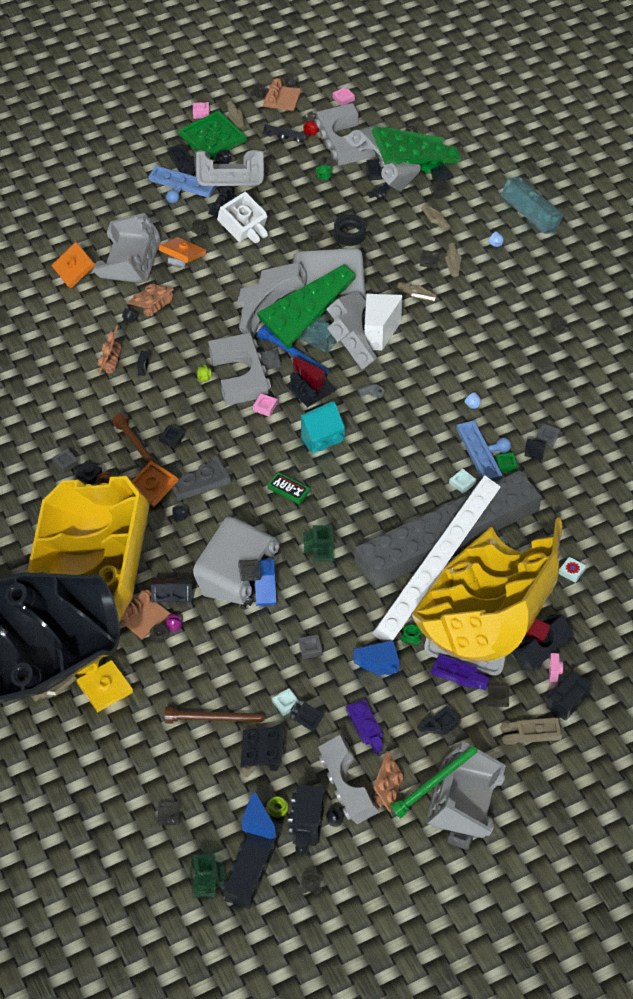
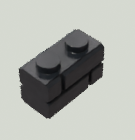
(568, 695)

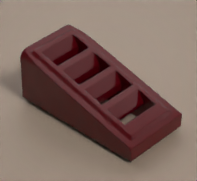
(309, 373)
(538, 630)

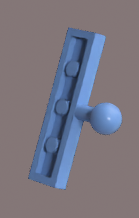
(179, 182)
(480, 452)

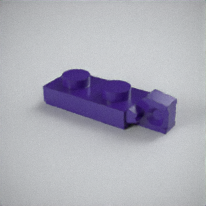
(459, 673)
(365, 724)

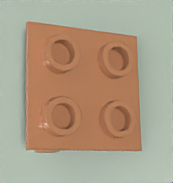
(281, 97)
(152, 298)
(110, 353)
(143, 615)
(387, 782)

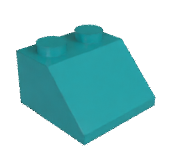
(322, 428)

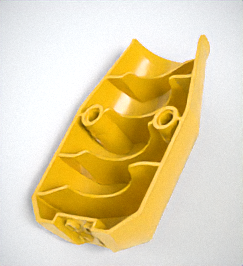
(92, 533)
(489, 596)

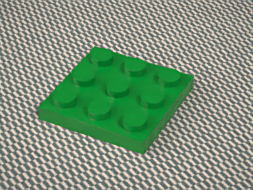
(212, 134)

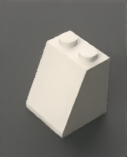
(381, 318)

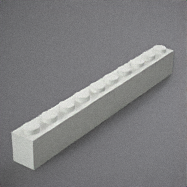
(436, 560)

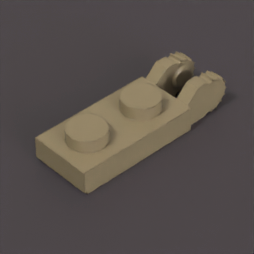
(532, 731)

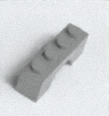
(357, 801)

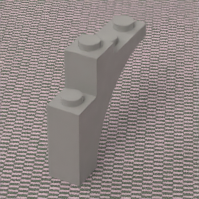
(272, 285)
(349, 329)

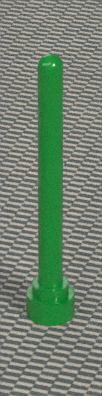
(401, 806)

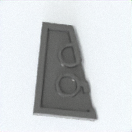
(204, 479)

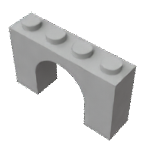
(334, 120)
(243, 350)

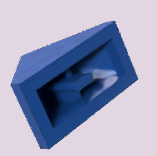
(257, 819)

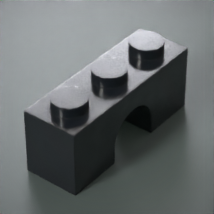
(532, 654)

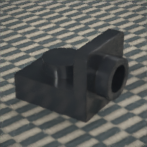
(306, 715)

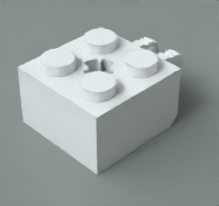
(243, 218)

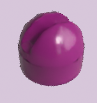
(173, 622)

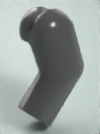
(372, 389)

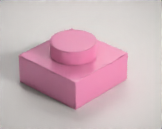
(343, 96)
(200, 110)
(265, 405)
(555, 667)

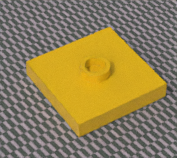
(104, 686)

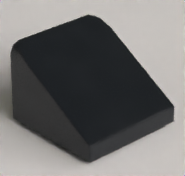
(441, 173)

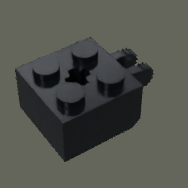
(306, 817)

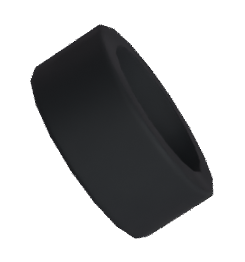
(349, 221)

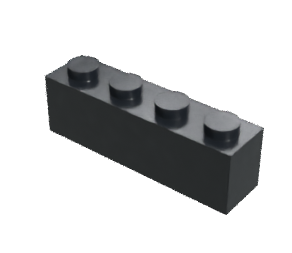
(250, 868)

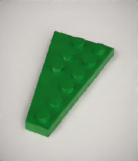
(406, 148)
(303, 307)

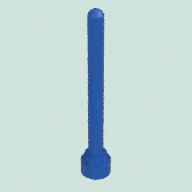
(265, 334)

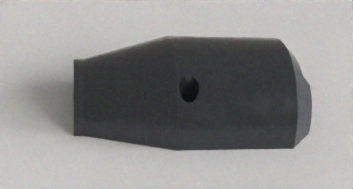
(52, 630)

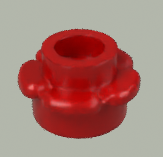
(310, 128)

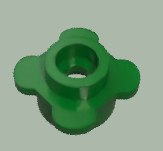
(324, 172)
(411, 630)

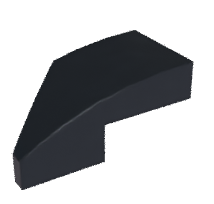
(441, 723)

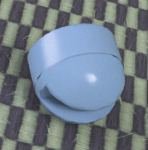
(496, 239)
(473, 401)

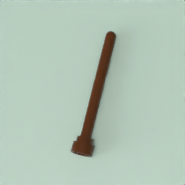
(121, 422)
(173, 715)

